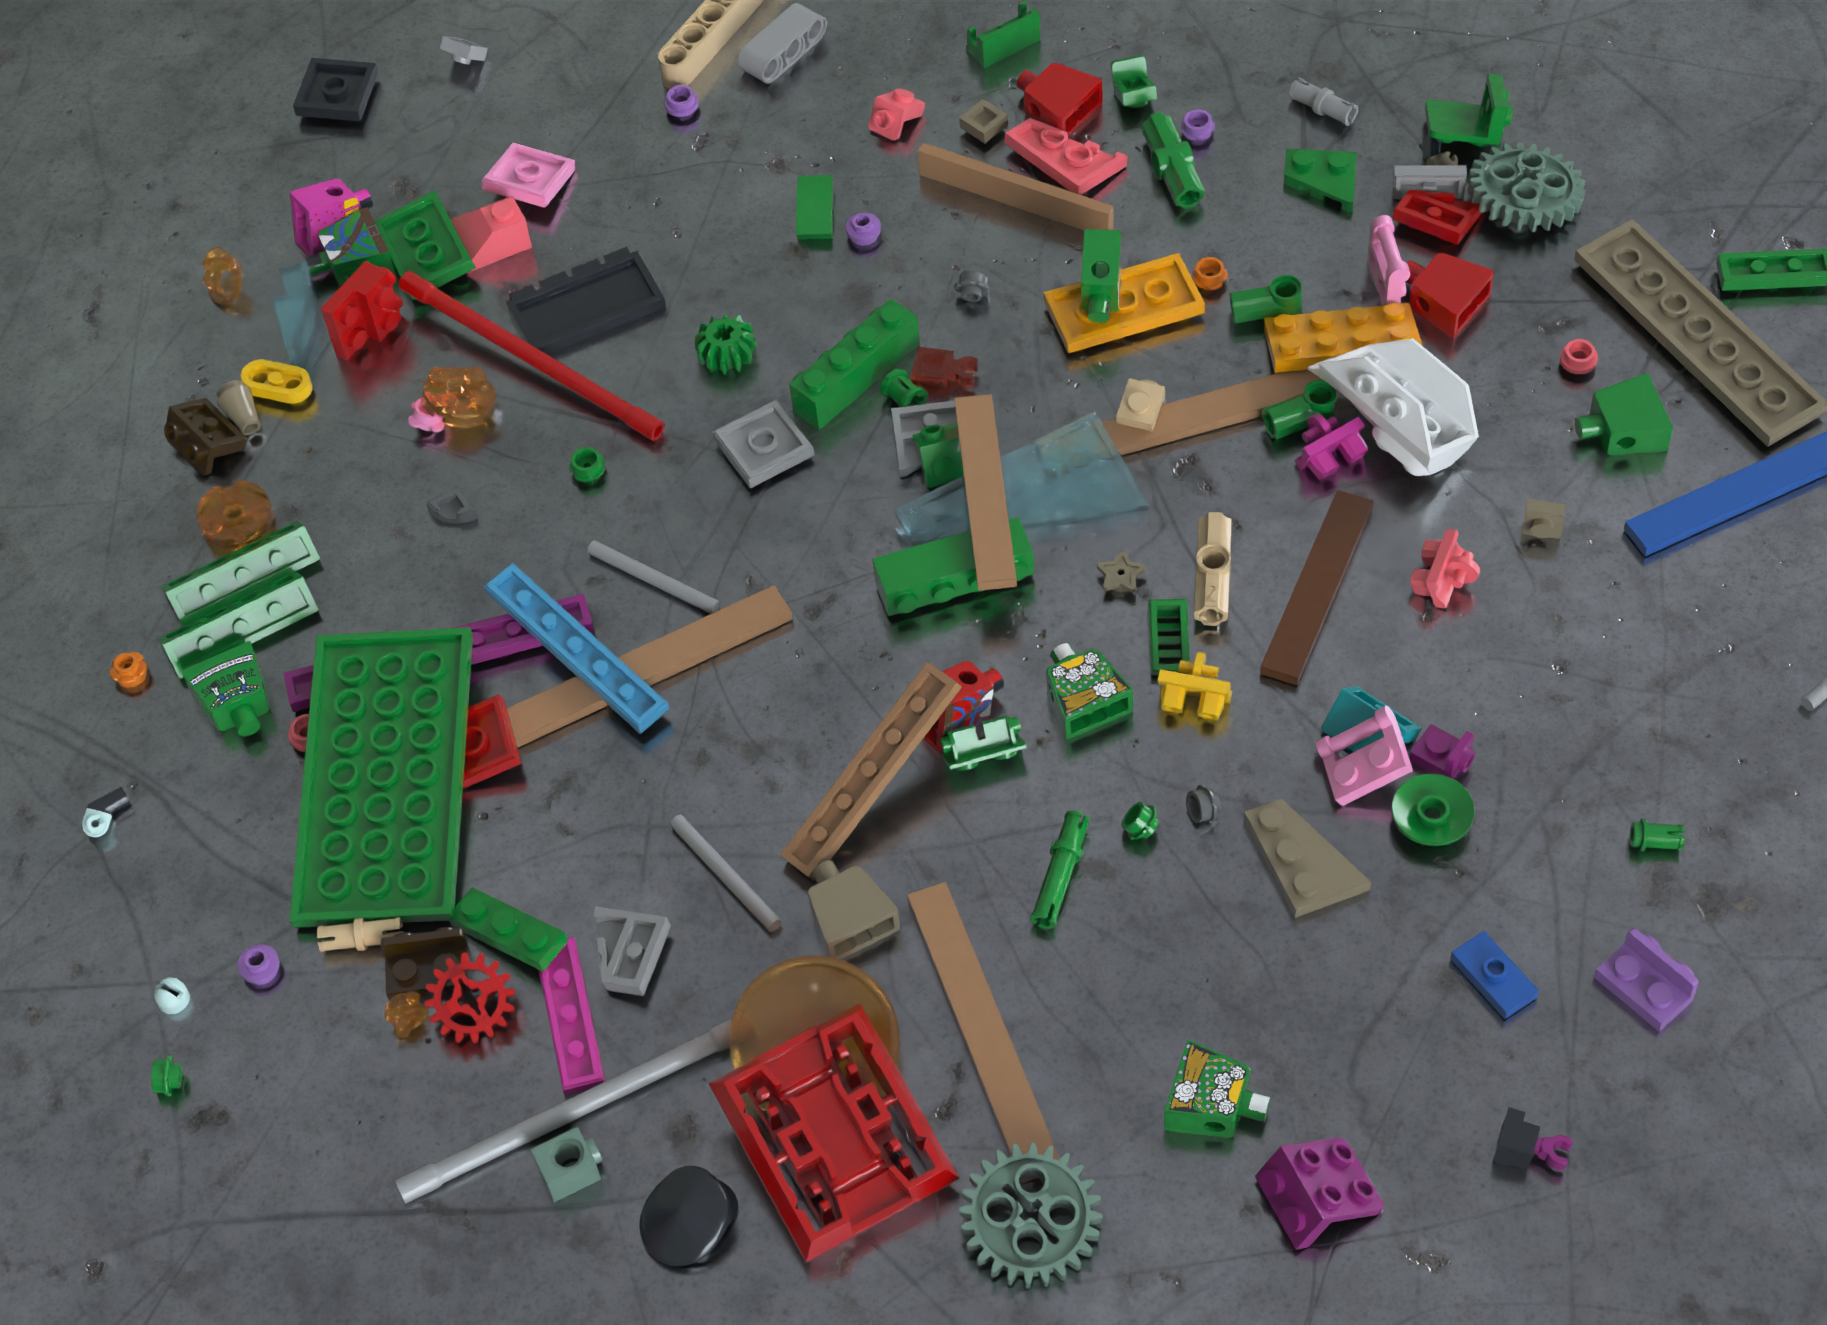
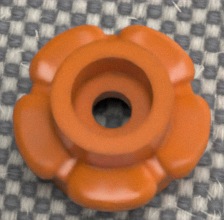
(1209, 273)
(132, 675)

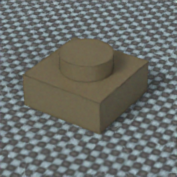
(983, 121)
(1543, 519)

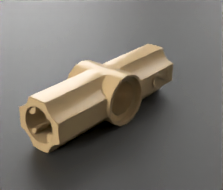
(1213, 584)

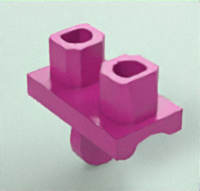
(1318, 453)

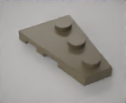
(1301, 860)

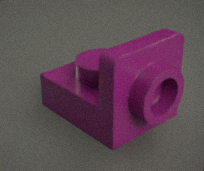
(1443, 752)

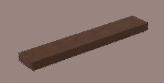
(1316, 587)

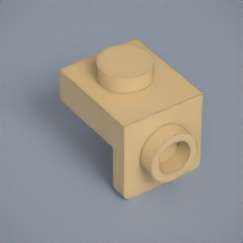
(1141, 404)

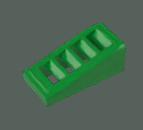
(1167, 609)

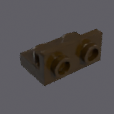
(202, 433)
(414, 957)

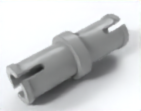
(1323, 101)

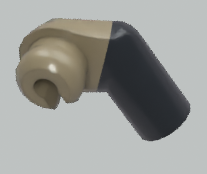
(1432, 153)

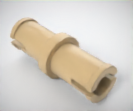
(357, 934)

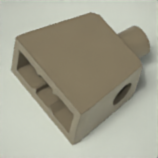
(849, 910)

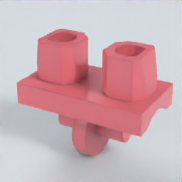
(1449, 569)

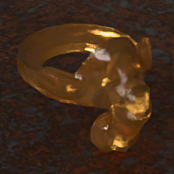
(215, 264)

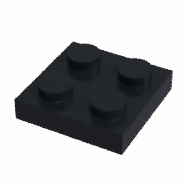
(335, 89)

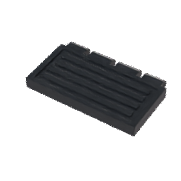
(585, 303)

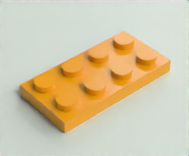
(1149, 298)
(1321, 335)

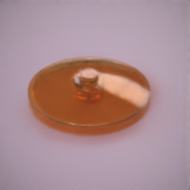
(805, 994)

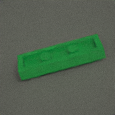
(1772, 269)
(508, 929)

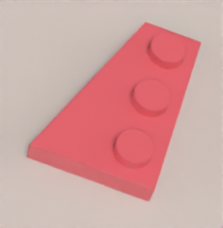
(1066, 161)

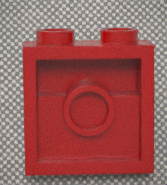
(362, 309)

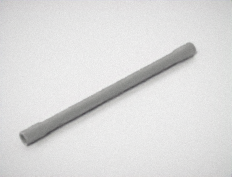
(434, 1175)

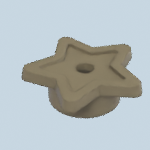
(1124, 582)

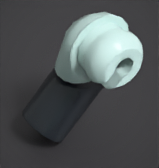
(100, 812)

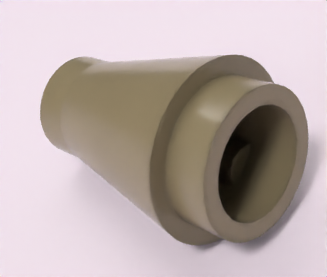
(238, 404)

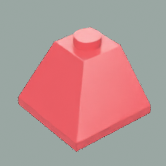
(493, 232)

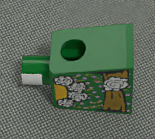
(1085, 690)
(1211, 1094)

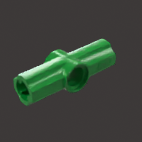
(1172, 160)

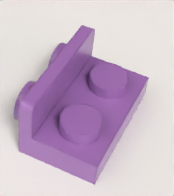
(1648, 979)

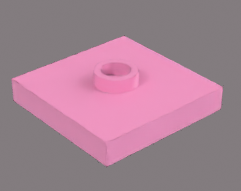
(528, 175)

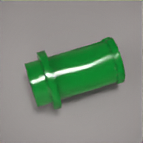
(1656, 835)

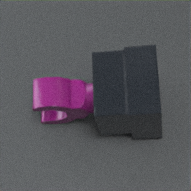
(1520, 1141)

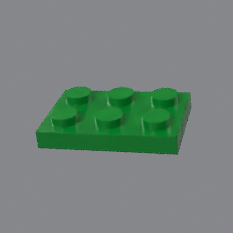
(425, 241)

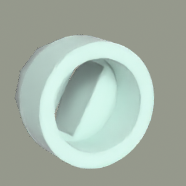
(167, 1001)

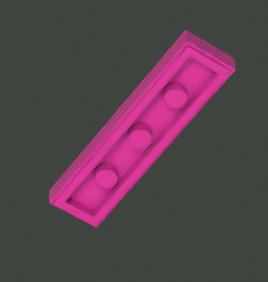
(571, 1022)

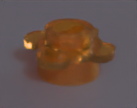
(405, 1013)

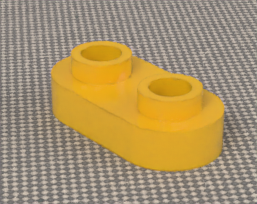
(282, 381)

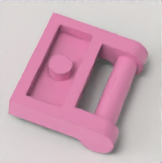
(1385, 261)
(1369, 766)

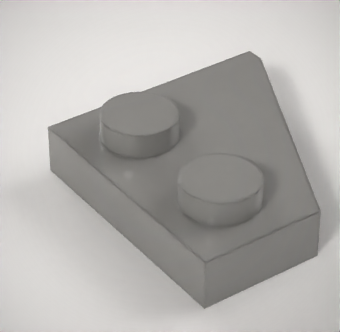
(912, 420)
(629, 948)

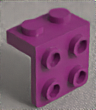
(1316, 1186)

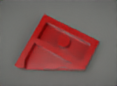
(1437, 214)

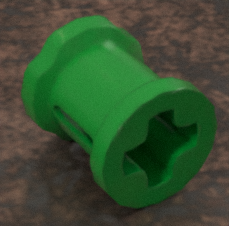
(903, 390)

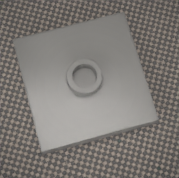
(763, 443)

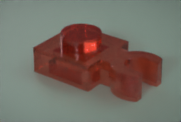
(938, 366)

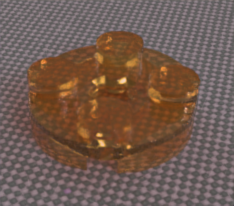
(441, 396)
(239, 531)

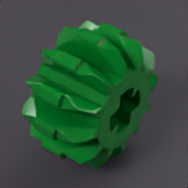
(725, 344)

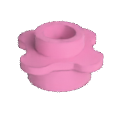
(423, 420)

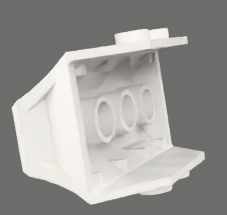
(1411, 399)

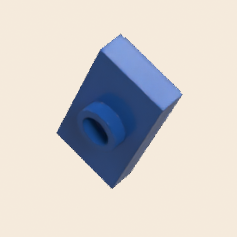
(1494, 974)

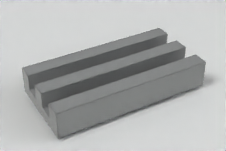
(1429, 178)

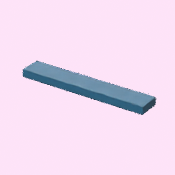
(576, 648)

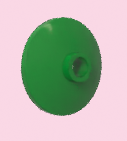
(1435, 796)

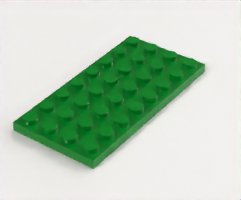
(383, 778)

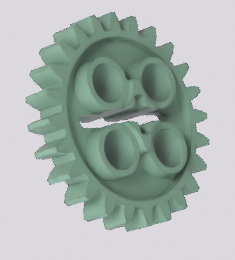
(1526, 186)
(1000, 1239)

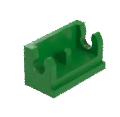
(1006, 38)

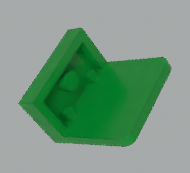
(1469, 122)

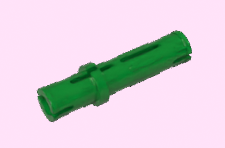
(1065, 854)

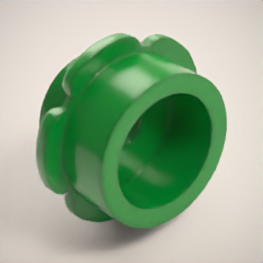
(587, 464)
(1140, 821)
(166, 1075)

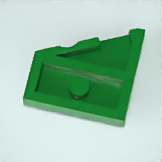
(1322, 174)

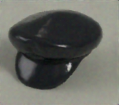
(686, 1216)

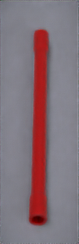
(632, 415)

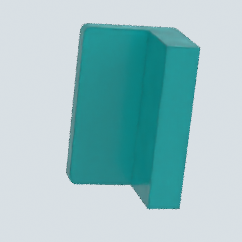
(1357, 706)

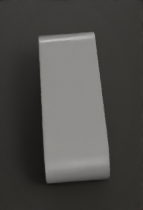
(782, 43)

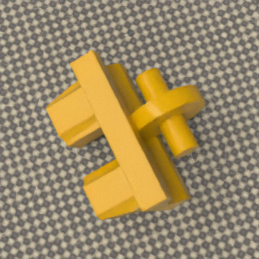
(1212, 692)

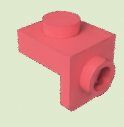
(892, 110)

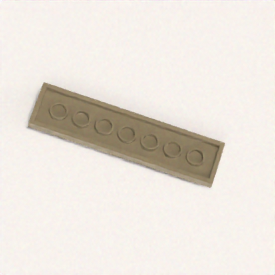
(1701, 332)

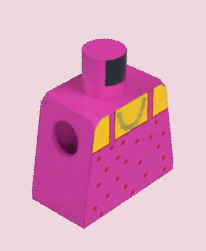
(320, 207)

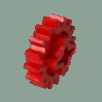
(452, 1008)

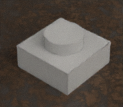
(463, 50)

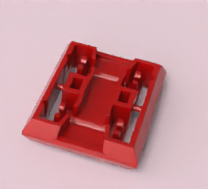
(833, 1132)

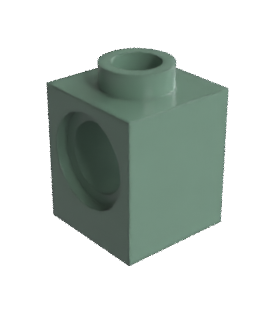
(567, 1180)

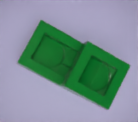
(814, 207)

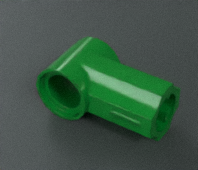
(1279, 298)
(1294, 412)

